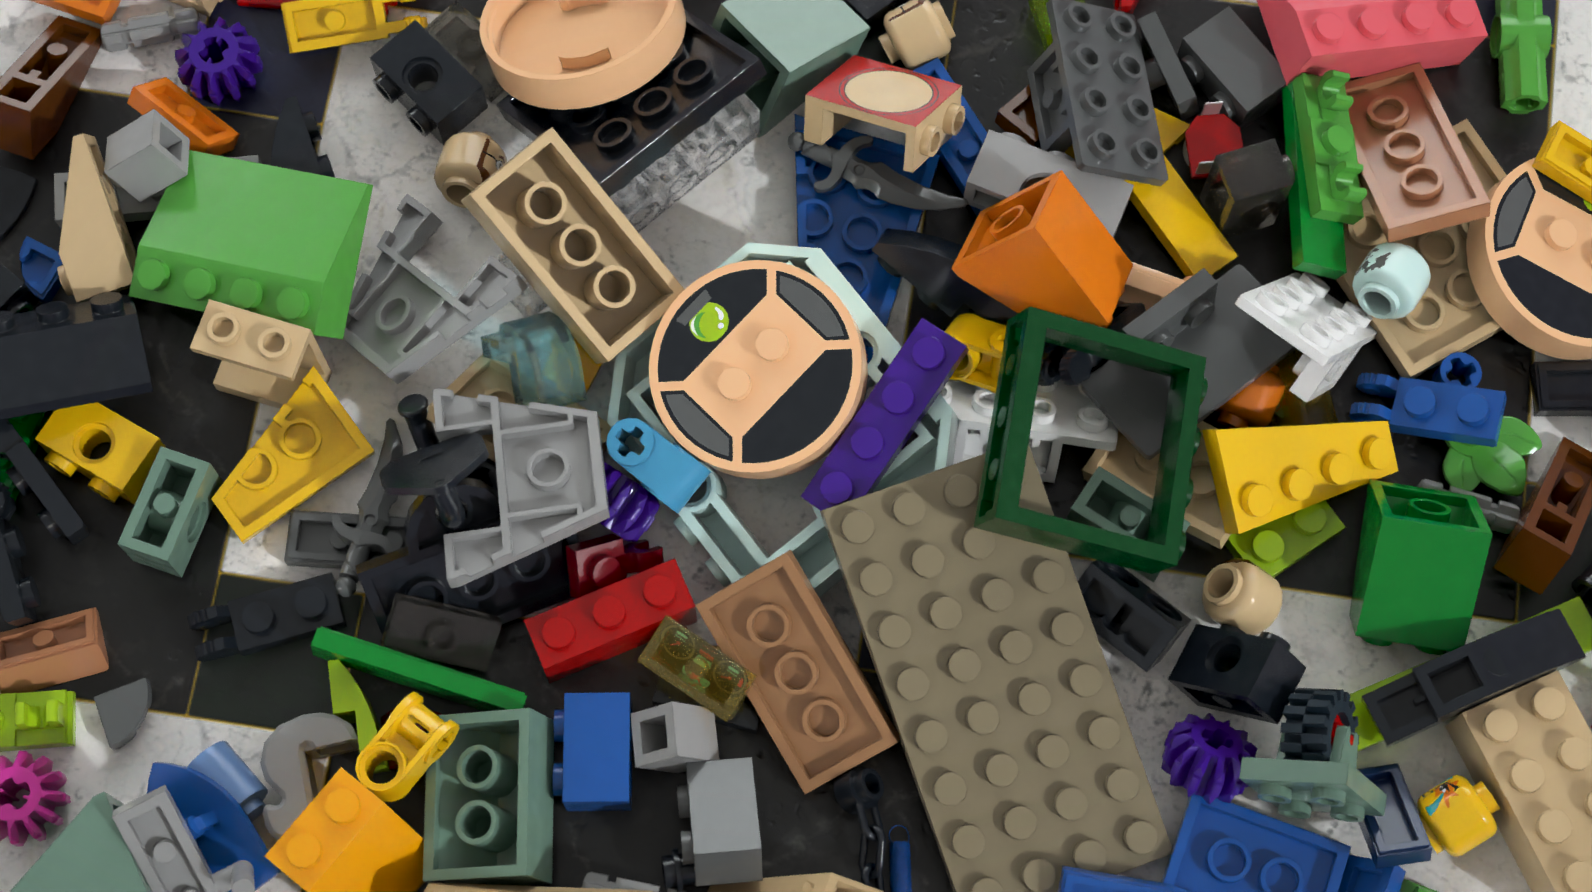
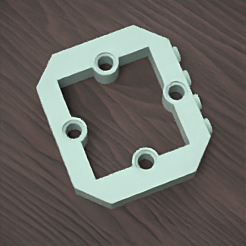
(712, 519)

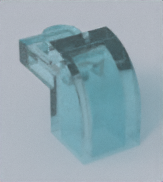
(540, 359)

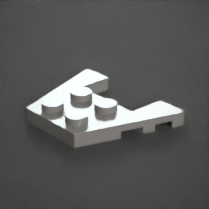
(405, 317)
(545, 473)

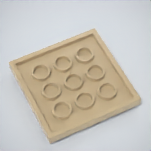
(1450, 311)

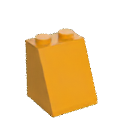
(350, 843)

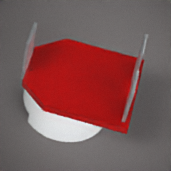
(1209, 136)

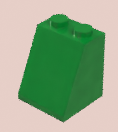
(1418, 567)

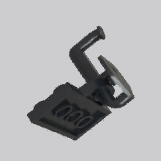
(419, 570)

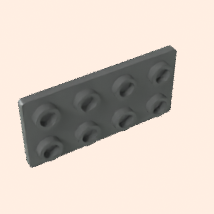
(1097, 94)
(1198, 320)

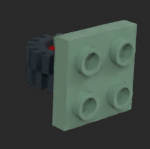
(1316, 761)

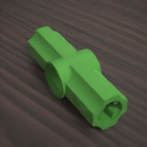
(1521, 44)

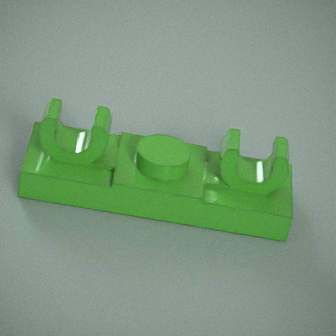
(1328, 147)

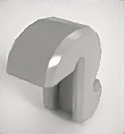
(289, 764)

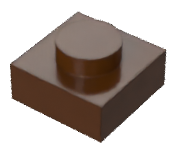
(1019, 117)

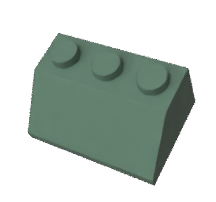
(492, 801)

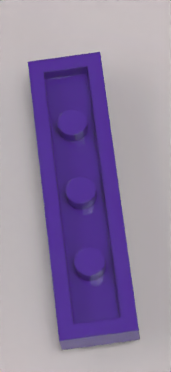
(887, 417)

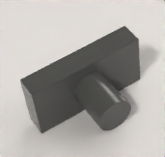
(1166, 68)

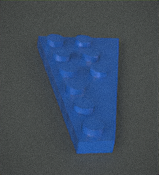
(852, 220)

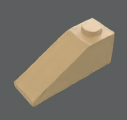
(94, 235)

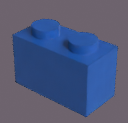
(595, 752)

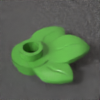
(1496, 467)

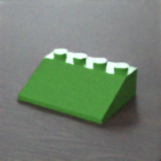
(256, 242)

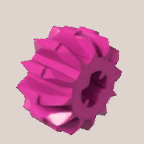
(40, 804)

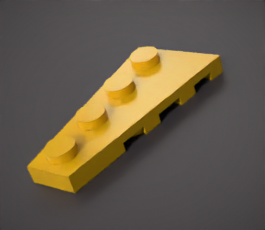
(1291, 467)

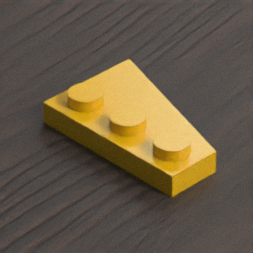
(293, 460)

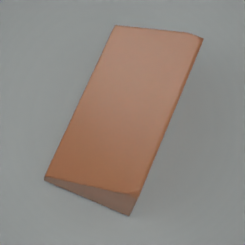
(52, 652)

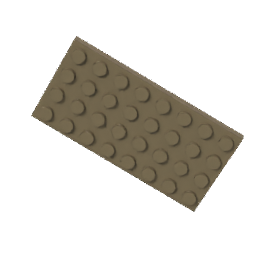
(995, 686)

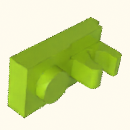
(37, 720)

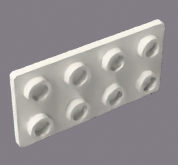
(1314, 324)
(1059, 417)

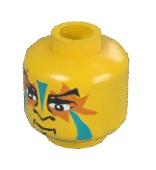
(1457, 815)

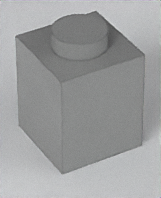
(146, 156)
(672, 736)

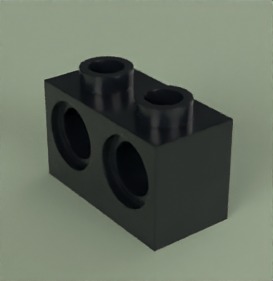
(1130, 613)

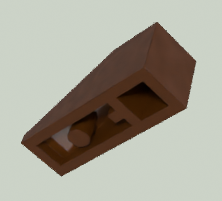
(44, 84)
(1550, 519)

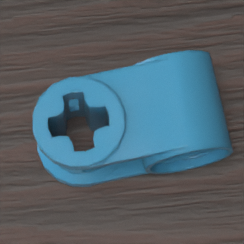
(661, 467)

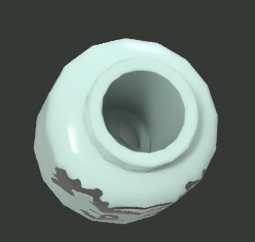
(1391, 280)

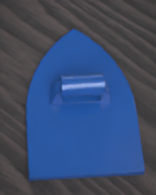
(214, 820)

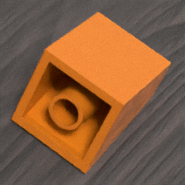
(1046, 254)

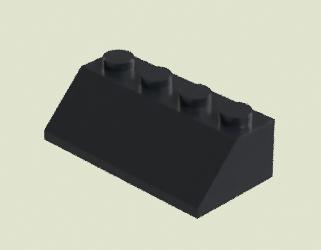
(71, 355)

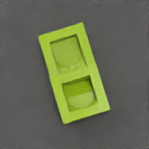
(353, 706)

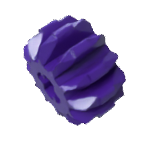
(214, 44)
(630, 506)
(1206, 757)

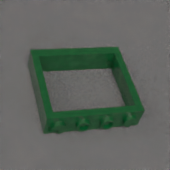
(1011, 427)

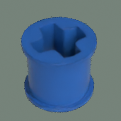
(1459, 364)

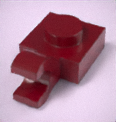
(607, 561)

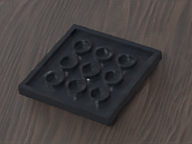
(635, 130)

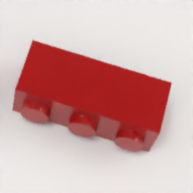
(609, 620)

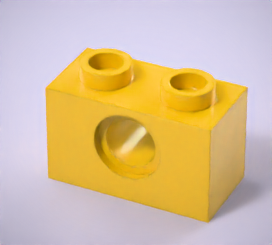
(75, 432)

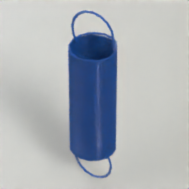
(900, 865)

